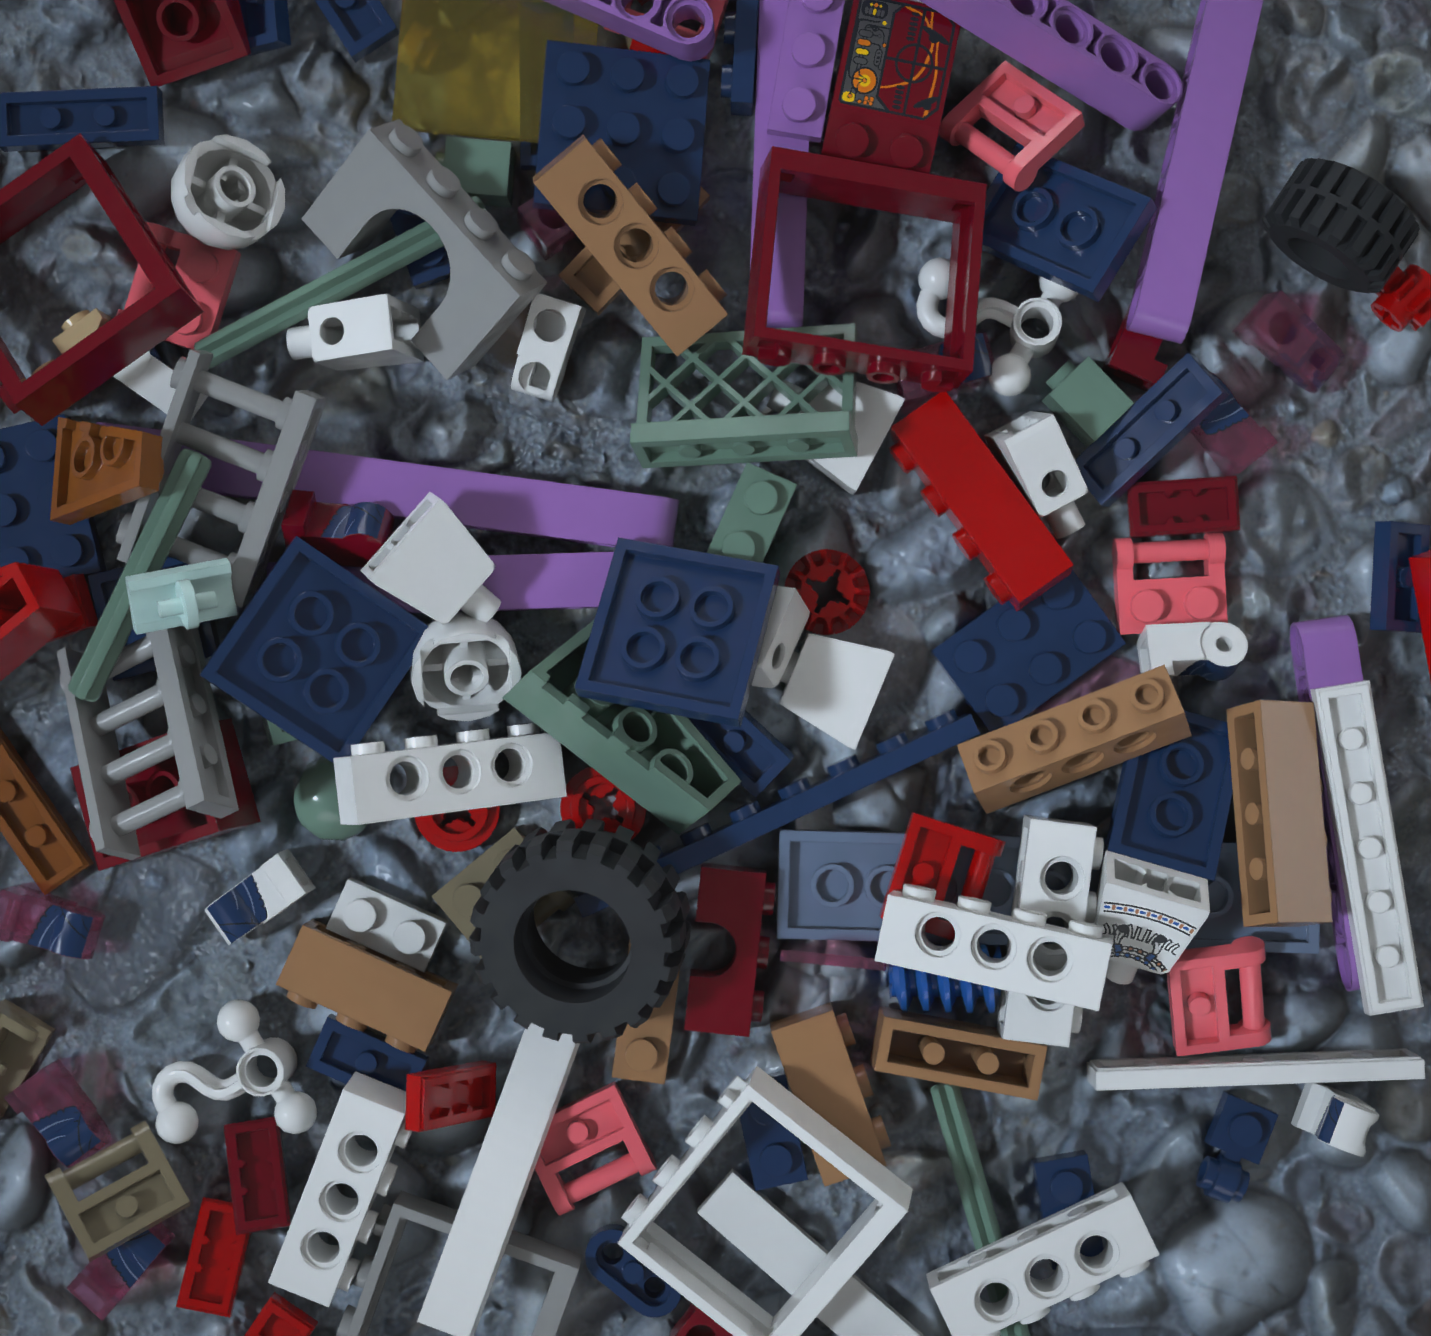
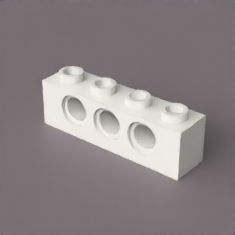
(368, 797)
(1041, 845)
(1076, 983)
(1056, 1238)
(305, 1261)

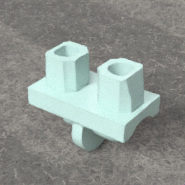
(181, 596)

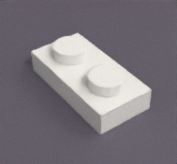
(387, 924)

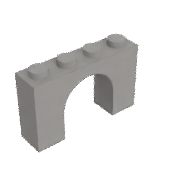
(487, 272)

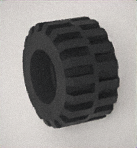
(1341, 225)

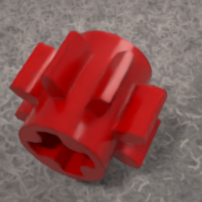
(1405, 299)

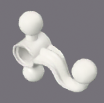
(1010, 371)
(238, 1023)

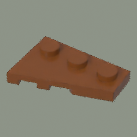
(101, 469)

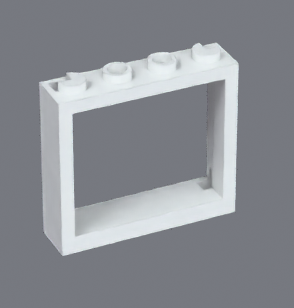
(708, 1288)

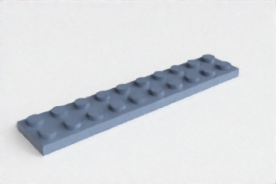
(839, 879)

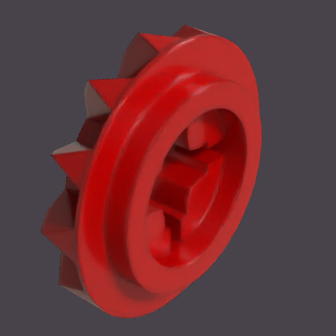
(851, 584)
(579, 809)
(459, 834)

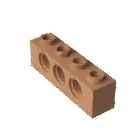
(676, 320)
(1074, 739)

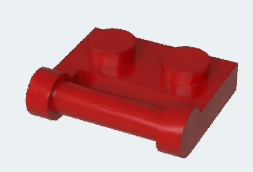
(929, 860)

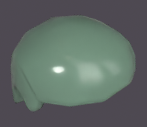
(318, 803)

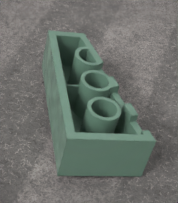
(641, 751)

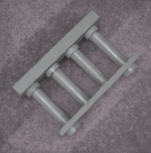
(276, 469)
(192, 738)

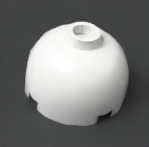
(226, 193)
(464, 667)

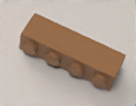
(1279, 814)

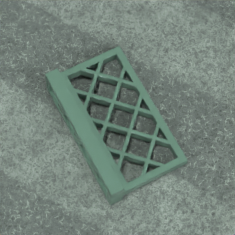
(738, 436)

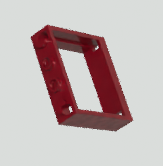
(884, 190)
(125, 335)

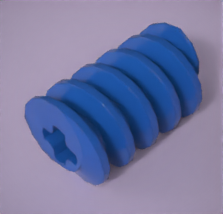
(910, 983)

